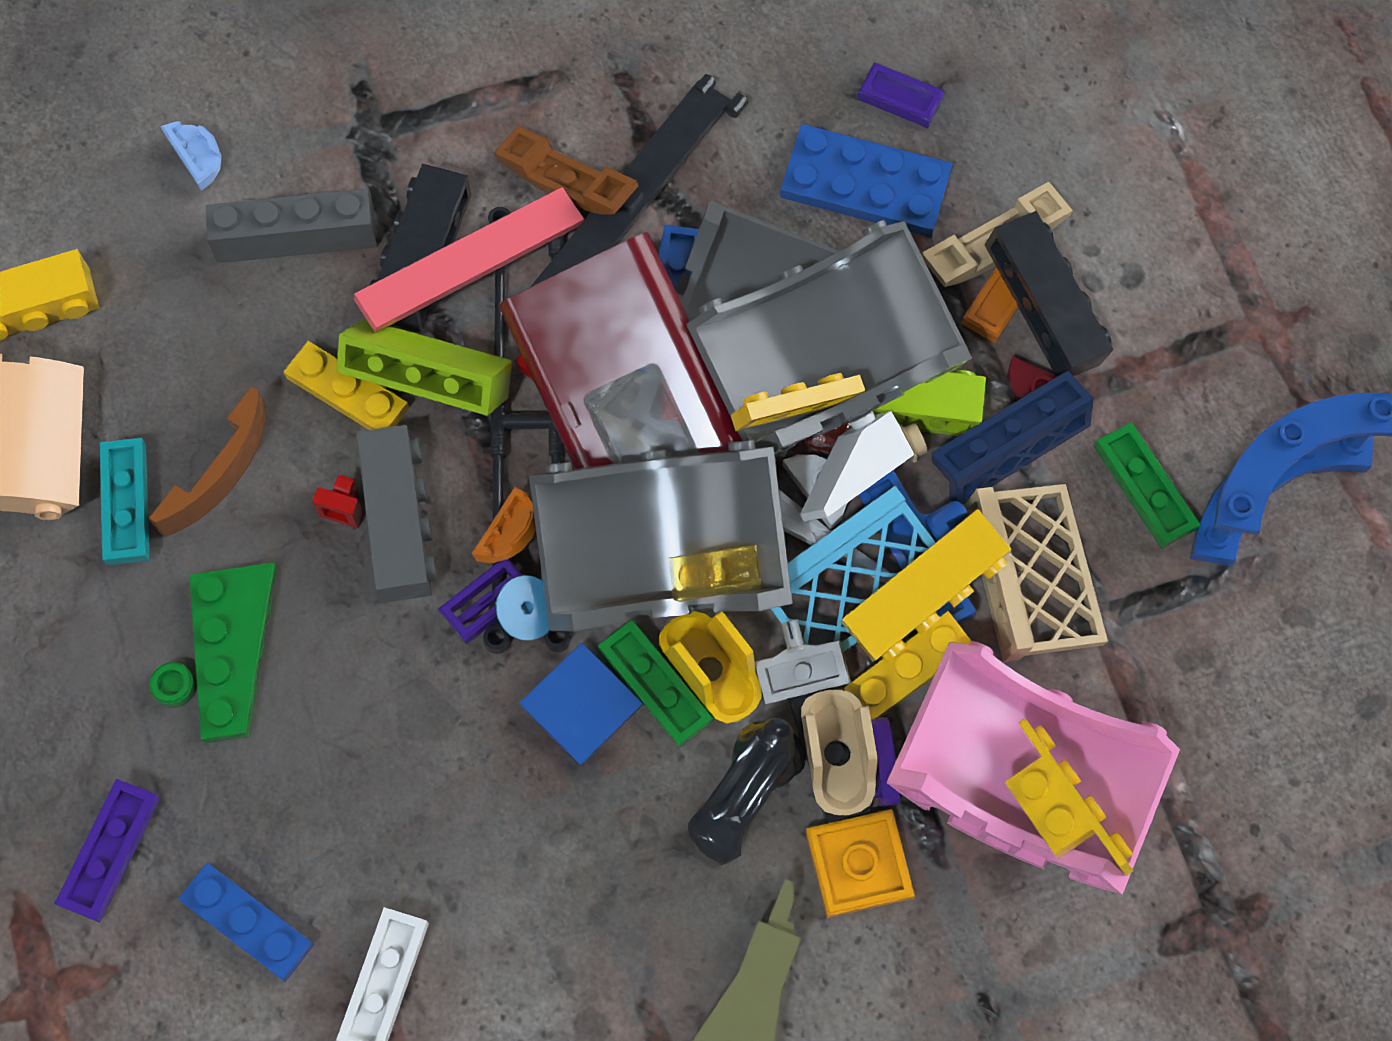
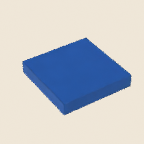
(581, 704)

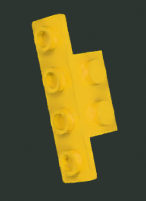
(1055, 805)

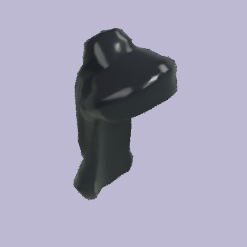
(762, 759)

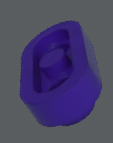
(885, 762)

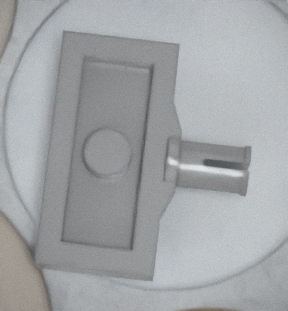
(801, 667)

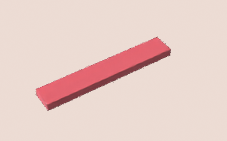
(468, 259)

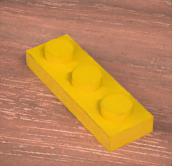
(356, 398)
(796, 400)
(908, 671)

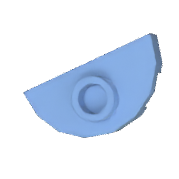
(196, 150)

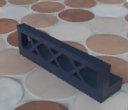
(1014, 437)

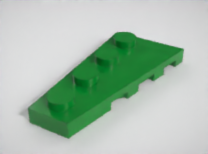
(228, 644)

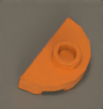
(509, 530)

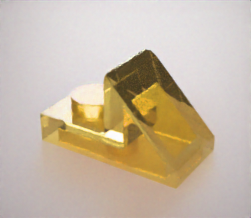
(714, 572)

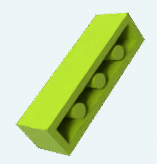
(424, 367)
(942, 406)

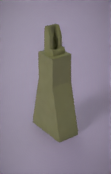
(753, 999)

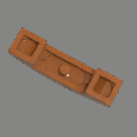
(549, 170)
(182, 508)

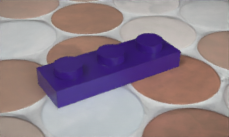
(107, 850)

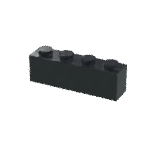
(426, 225)
(1048, 295)

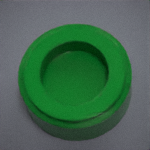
(172, 685)

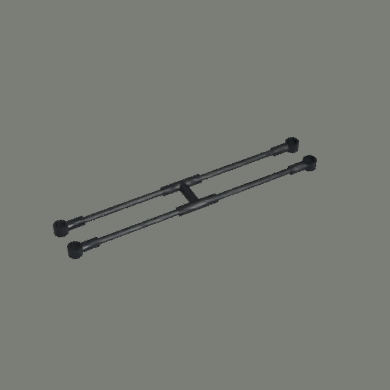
(503, 421)

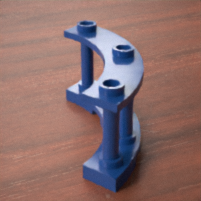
(1313, 439)

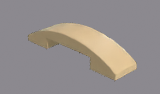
(967, 257)

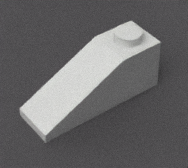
(856, 462)

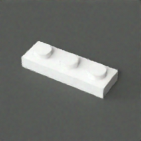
(383, 977)

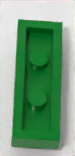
(1146, 485)
(655, 684)

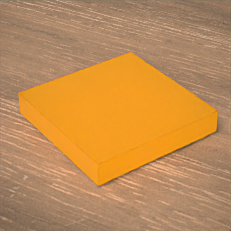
(859, 863)

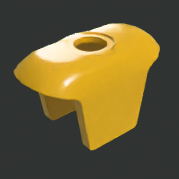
(697, 637)

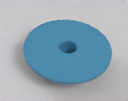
(523, 608)

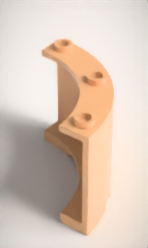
(40, 436)

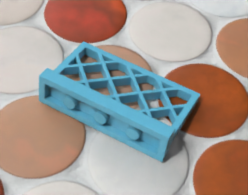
(842, 542)

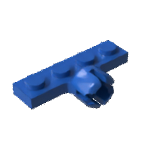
(937, 525)

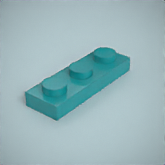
(124, 501)

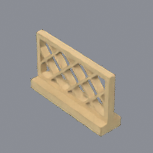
(1004, 591)

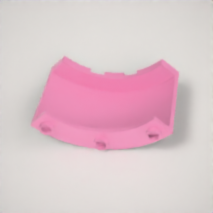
(972, 743)

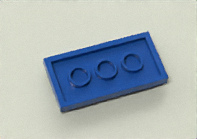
(865, 179)

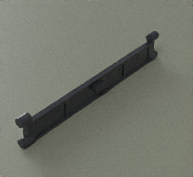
(651, 170)

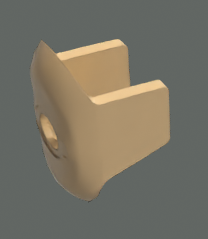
(841, 718)

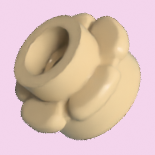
(915, 440)

